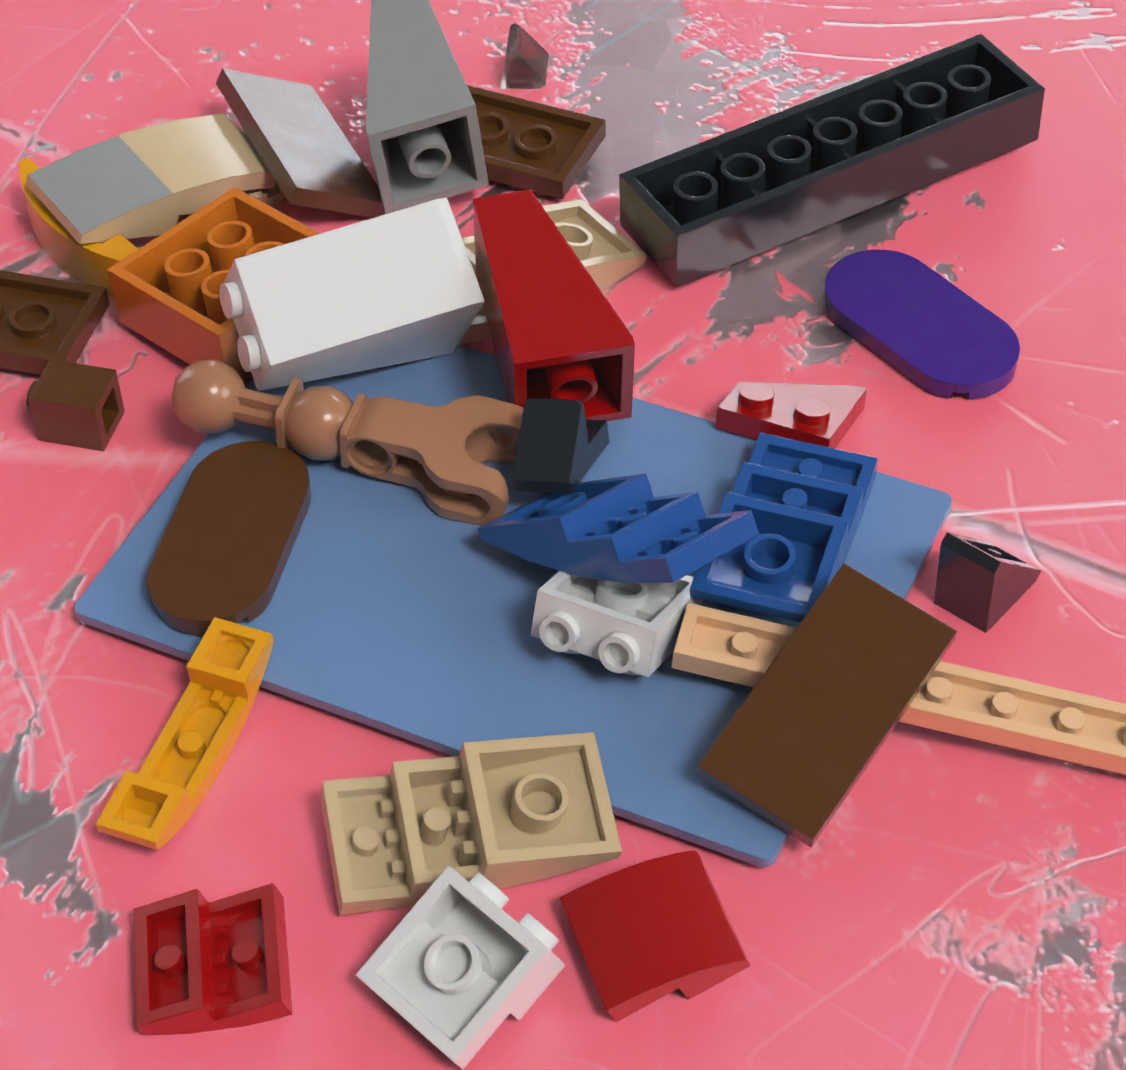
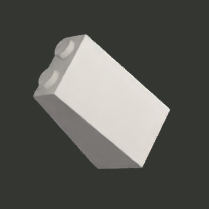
(353, 297)

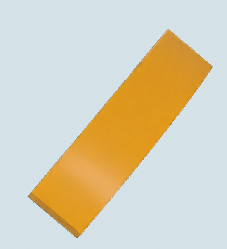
(82, 262)
(195, 740)

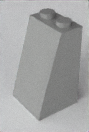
(418, 109)

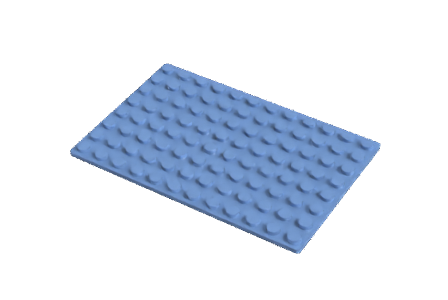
(432, 627)

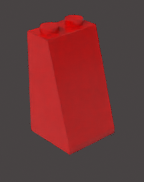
(547, 313)

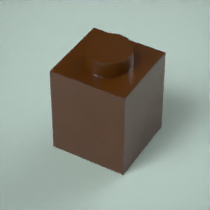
(76, 405)

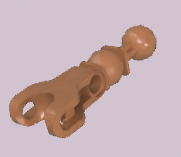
(379, 436)

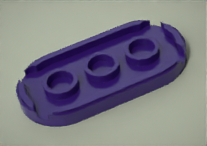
(921, 324)

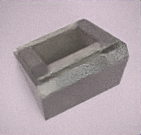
(524, 61)

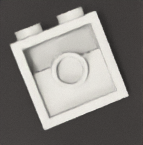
(616, 622)
(462, 964)

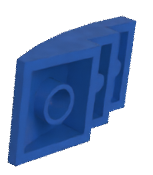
(806, 517)
(619, 532)

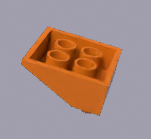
(175, 280)

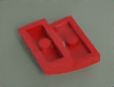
(654, 932)
(211, 962)

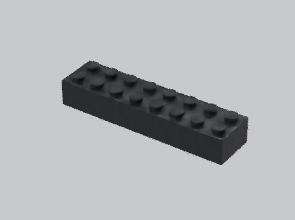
(828, 158)

